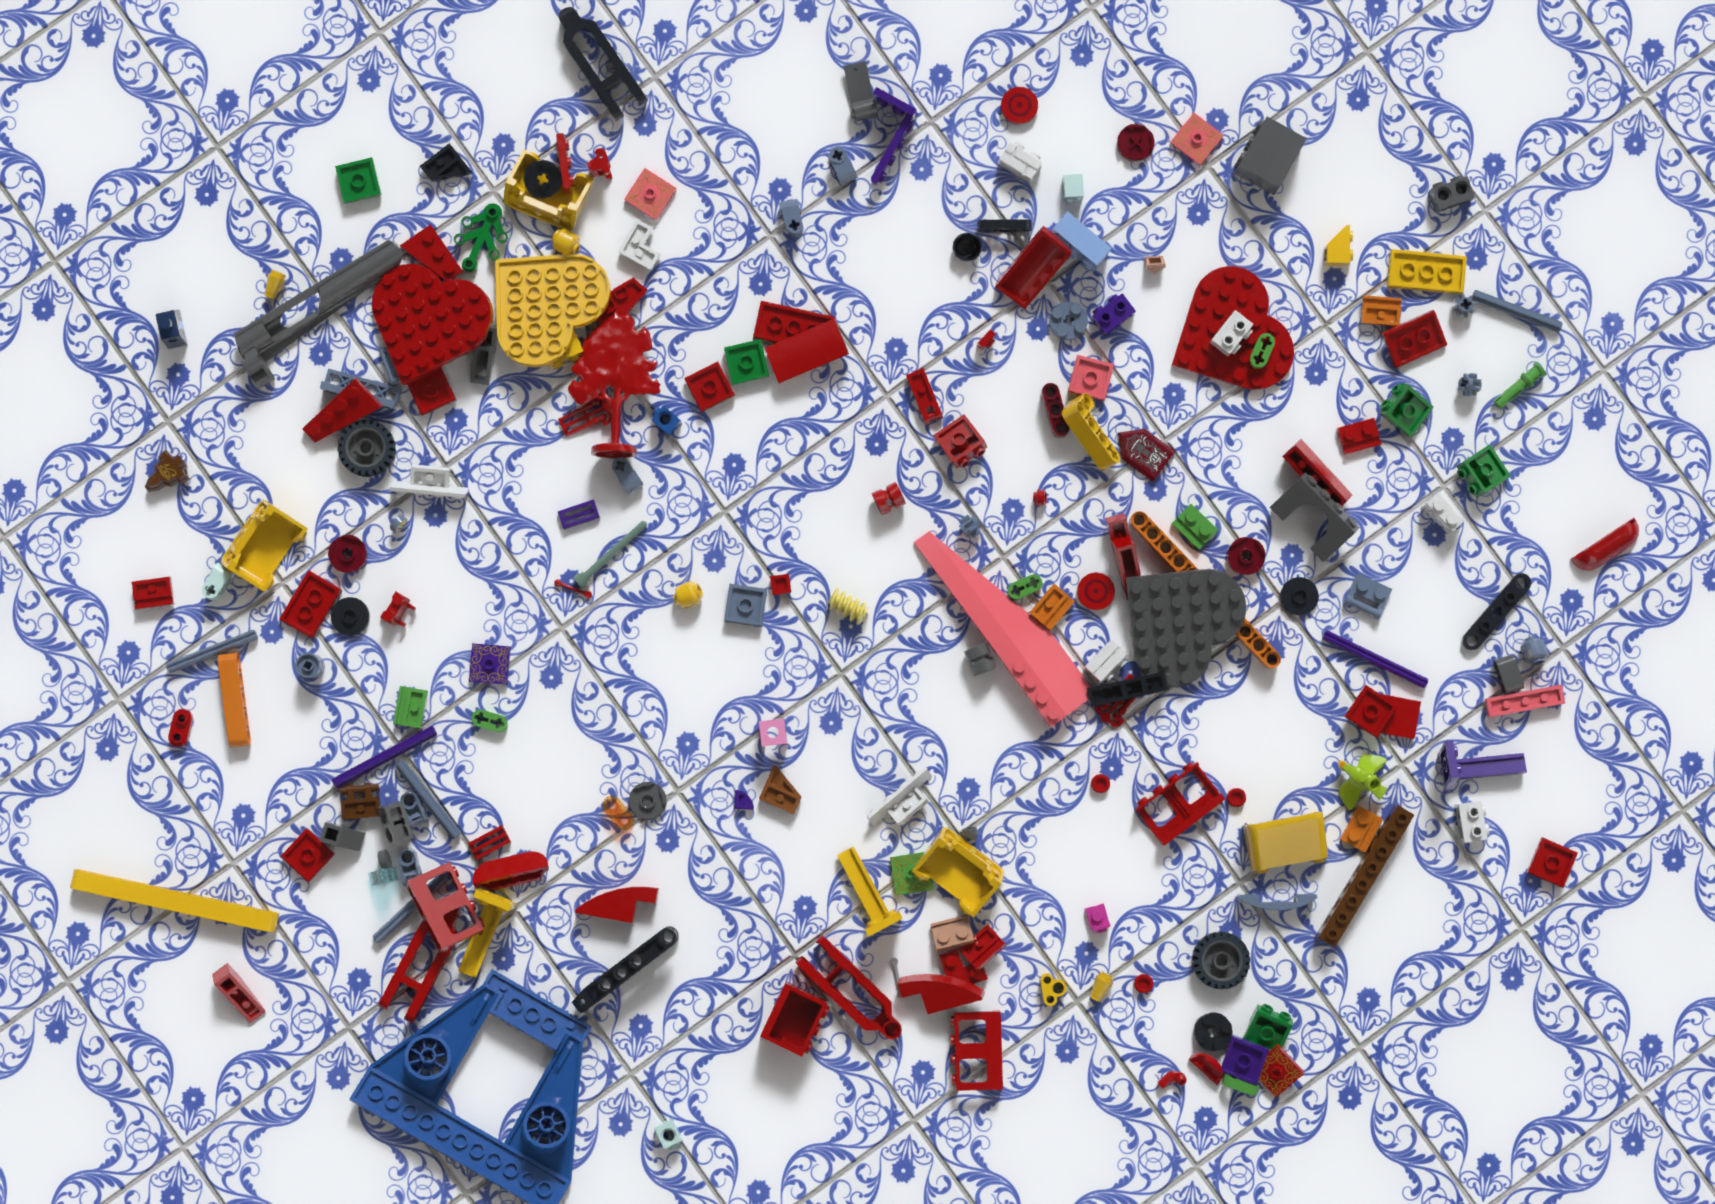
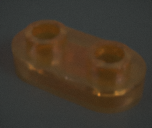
(617, 813)

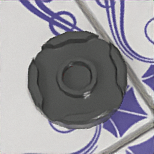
(647, 800)

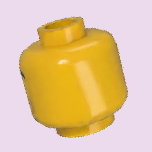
(565, 242)
(688, 594)

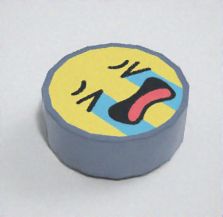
(398, 524)

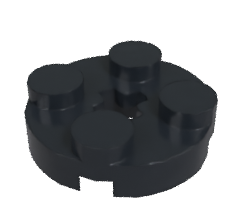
(548, 188)
(1203, 1037)

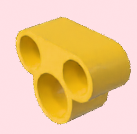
(1047, 989)

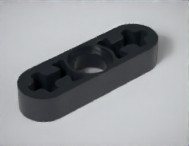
(1004, 225)

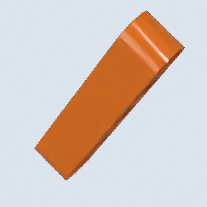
(234, 700)

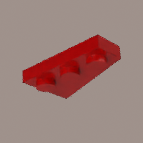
(432, 252)
(623, 299)

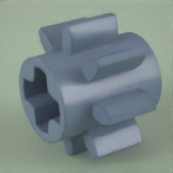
(1466, 301)
(1470, 384)
(970, 526)

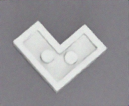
(635, 248)

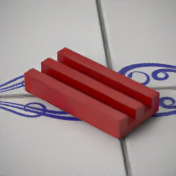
(504, 834)

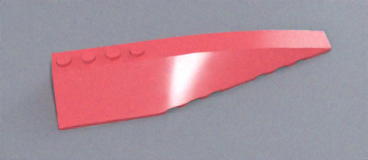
(1015, 636)

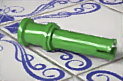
(1526, 380)

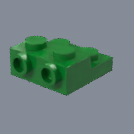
(1405, 409)
(1482, 471)
(1268, 1027)

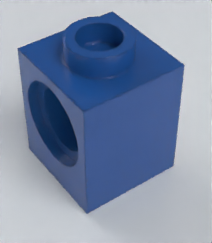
(669, 428)

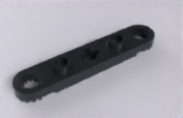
(1505, 600)

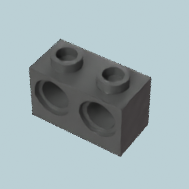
(1452, 197)
(395, 822)

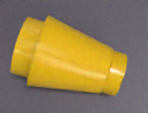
(274, 283)
(1101, 986)

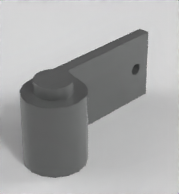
(860, 92)

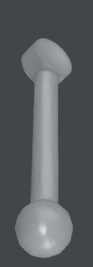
(894, 961)

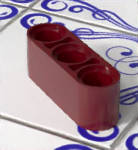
(1049, 402)

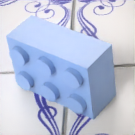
(1081, 241)

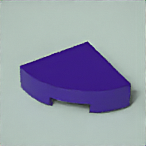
(743, 801)

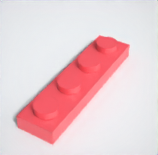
(1524, 701)

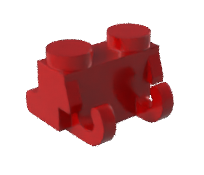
(600, 166)
(397, 609)

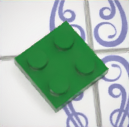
(358, 180)
(746, 362)

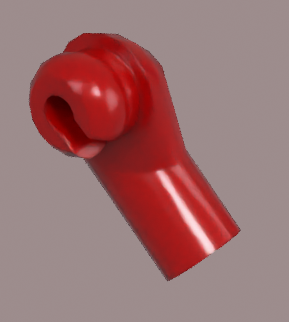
(1172, 1077)

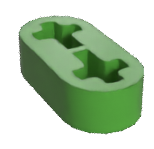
(1266, 352)
(1022, 582)
(491, 716)
(1240, 1085)

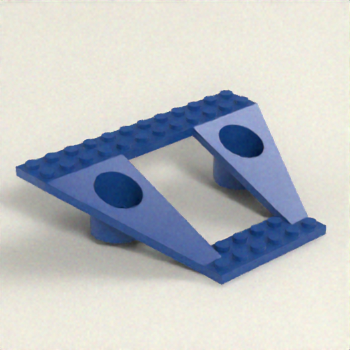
(410, 1100)

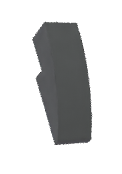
(484, 358)

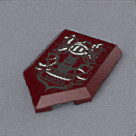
(1144, 452)

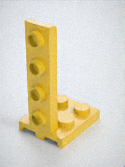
(867, 893)
(491, 914)

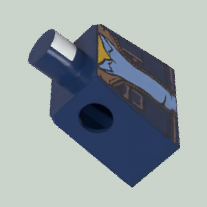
(171, 327)

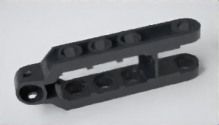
(573, 24)
(647, 952)

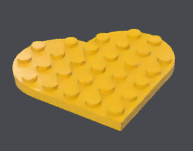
(543, 303)

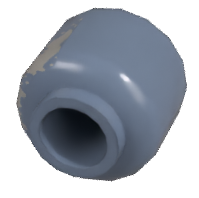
(1534, 651)

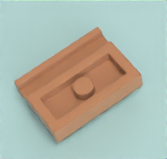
(952, 933)

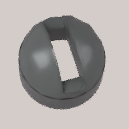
(970, 833)

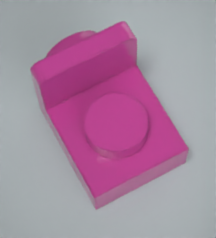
(1098, 918)

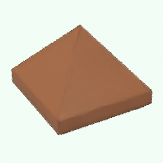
(1155, 263)

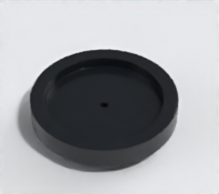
(1290, 596)
(341, 616)

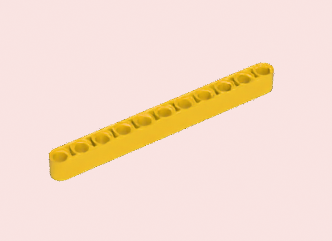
(174, 900)

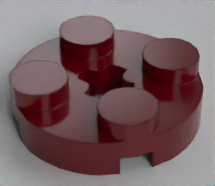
(342, 544)
(1248, 545)

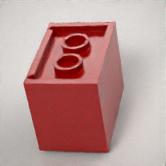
(795, 1019)

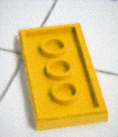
(1426, 271)

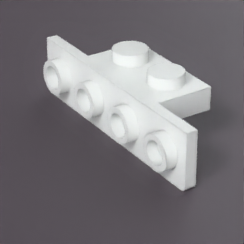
(429, 481)
(904, 801)

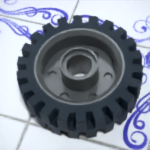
(381, 451)
(1236, 962)

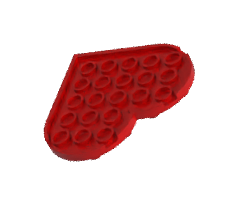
(1211, 306)
(428, 319)

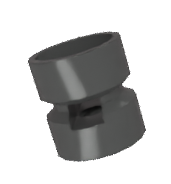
(980, 659)

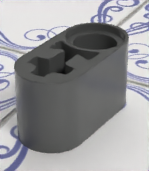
(1508, 674)

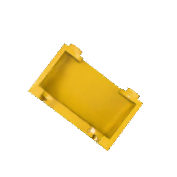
(559, 209)
(262, 545)
(1286, 841)
(960, 870)

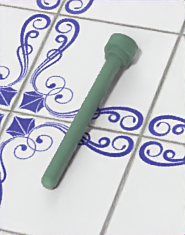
(583, 578)

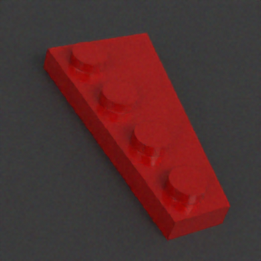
(347, 407)

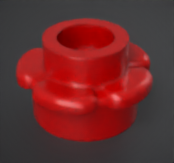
(1040, 497)

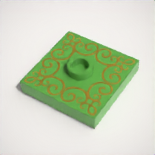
(904, 878)

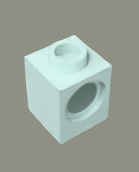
(1073, 188)
(668, 1125)

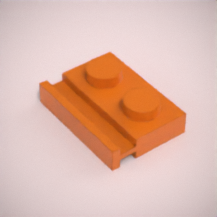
(1381, 311)
(1052, 607)
(1361, 828)

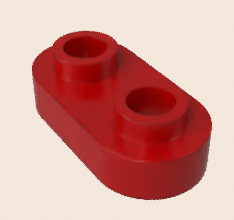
(181, 728)

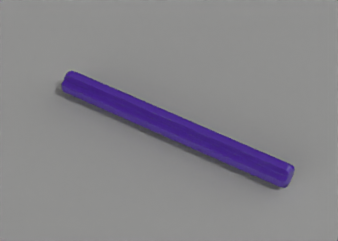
(1375, 659)
(384, 756)

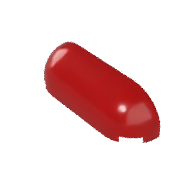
(1608, 547)
(510, 871)

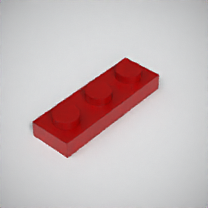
(565, 163)

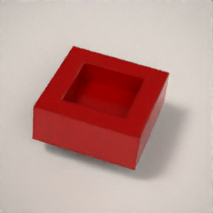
(987, 340)
(780, 584)

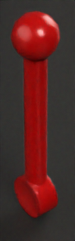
(587, 594)

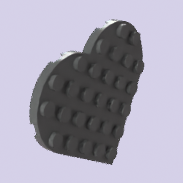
(1181, 618)

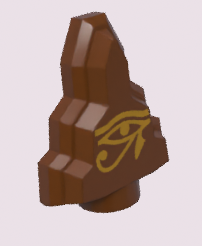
(167, 472)

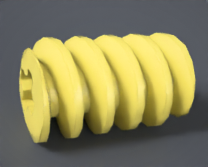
(847, 606)

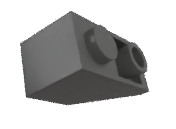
(342, 836)

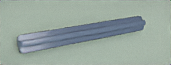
(1517, 311)
(211, 651)
(428, 799)
(406, 911)

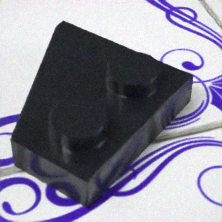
(445, 165)

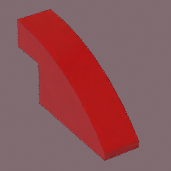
(1123, 549)
(619, 903)
(940, 991)

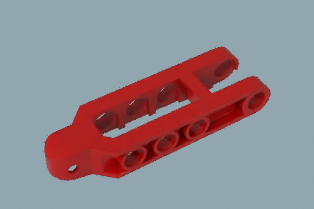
(400, 974)
(884, 1022)

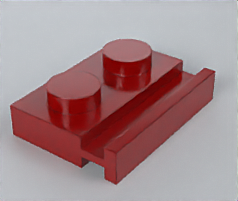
(1359, 436)
(153, 592)
(984, 949)

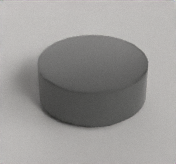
(384, 859)

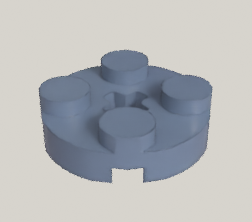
(1062, 329)

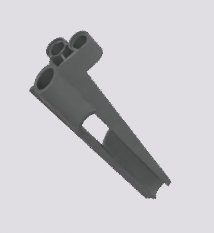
(267, 336)

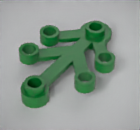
(482, 234)

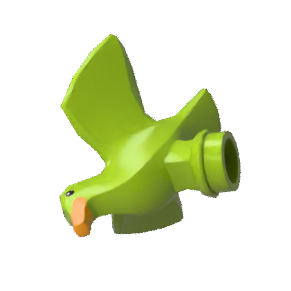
(1361, 779)

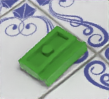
(1194, 526)
(410, 707)

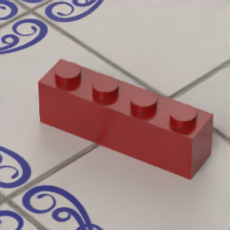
(1304, 461)

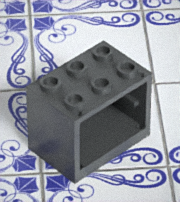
(1269, 155)

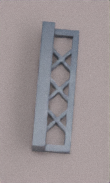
(336, 389)

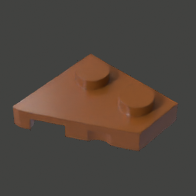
(780, 792)

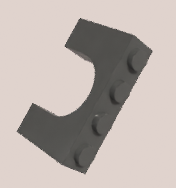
(1307, 491)

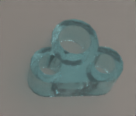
(383, 876)

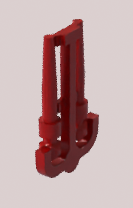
(595, 421)
(1105, 717)

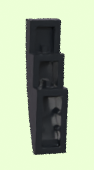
(1128, 689)

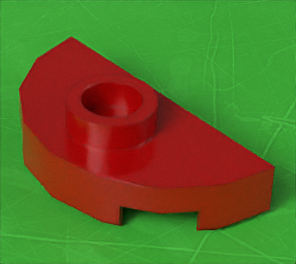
(1208, 1066)

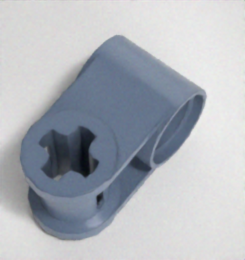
(843, 168)
(792, 215)
(628, 478)
(415, 810)
(409, 868)

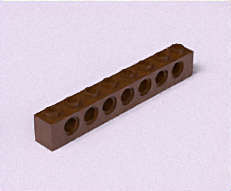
(1364, 875)

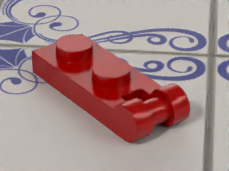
(924, 395)

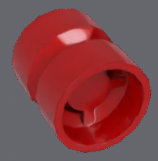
(888, 498)

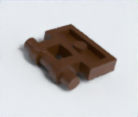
(360, 808)

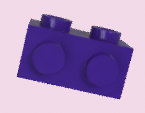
(1113, 314)

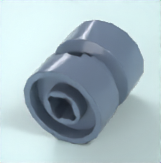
(310, 665)

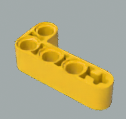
(1089, 432)

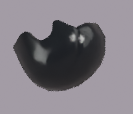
(967, 246)

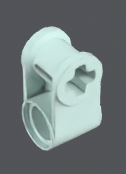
(219, 580)

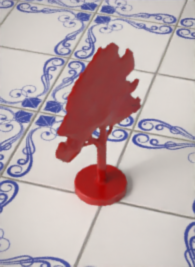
(616, 360)

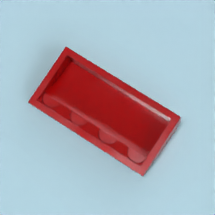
(1033, 267)
(806, 350)

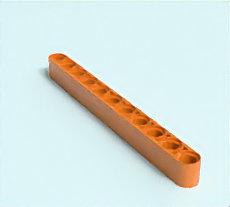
(1187, 565)

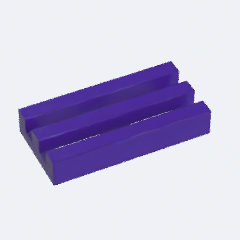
(563, 519)

